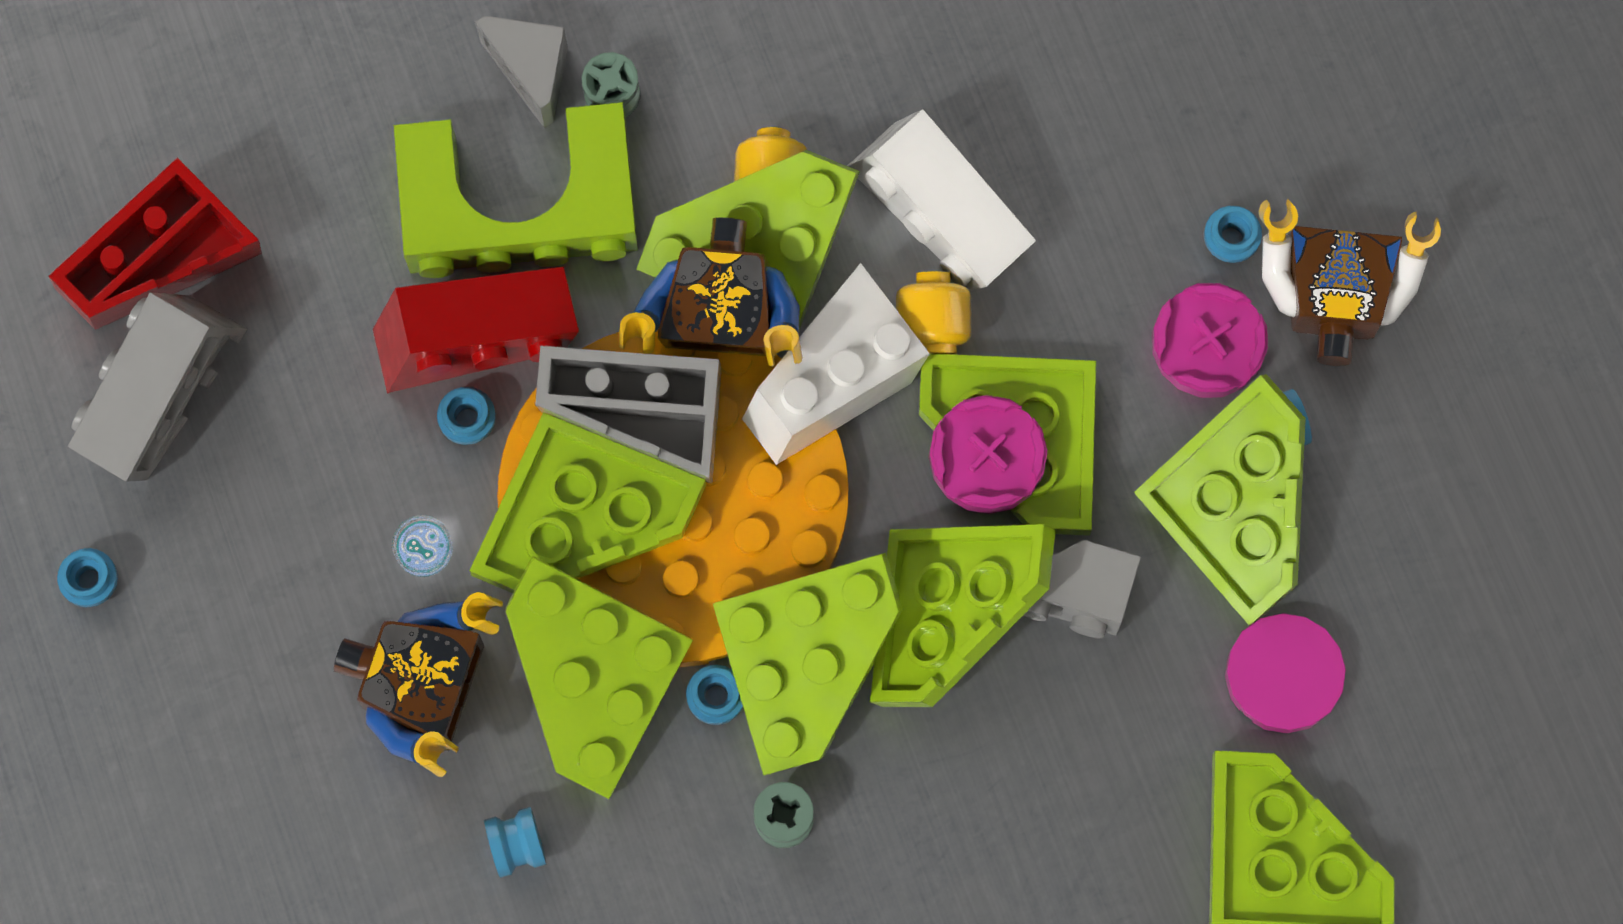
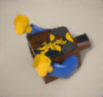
(718, 301)
(420, 676)

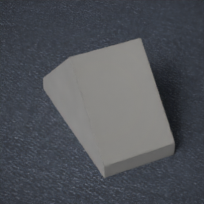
(530, 58)

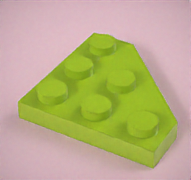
(788, 214)
(1059, 399)
(1238, 498)
(583, 506)
(957, 601)
(806, 653)
(590, 671)
(1284, 852)

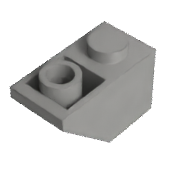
(1088, 588)

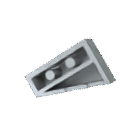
(150, 383)
(638, 400)

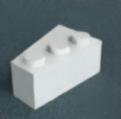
(942, 200)
(850, 362)

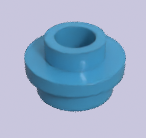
(1239, 219)
(462, 399)
(80, 562)
(702, 681)

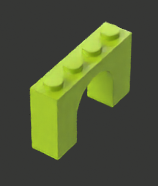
(588, 219)

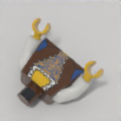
(1340, 280)

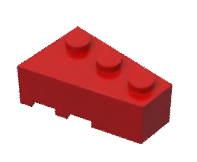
(156, 244)
(472, 325)

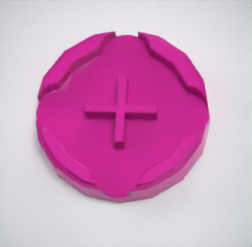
(1209, 340)
(988, 454)
(1285, 673)

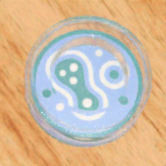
(422, 546)

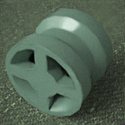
(611, 73)
(781, 830)

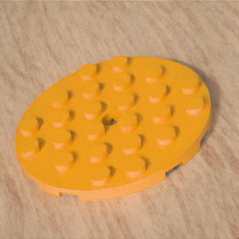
(750, 525)

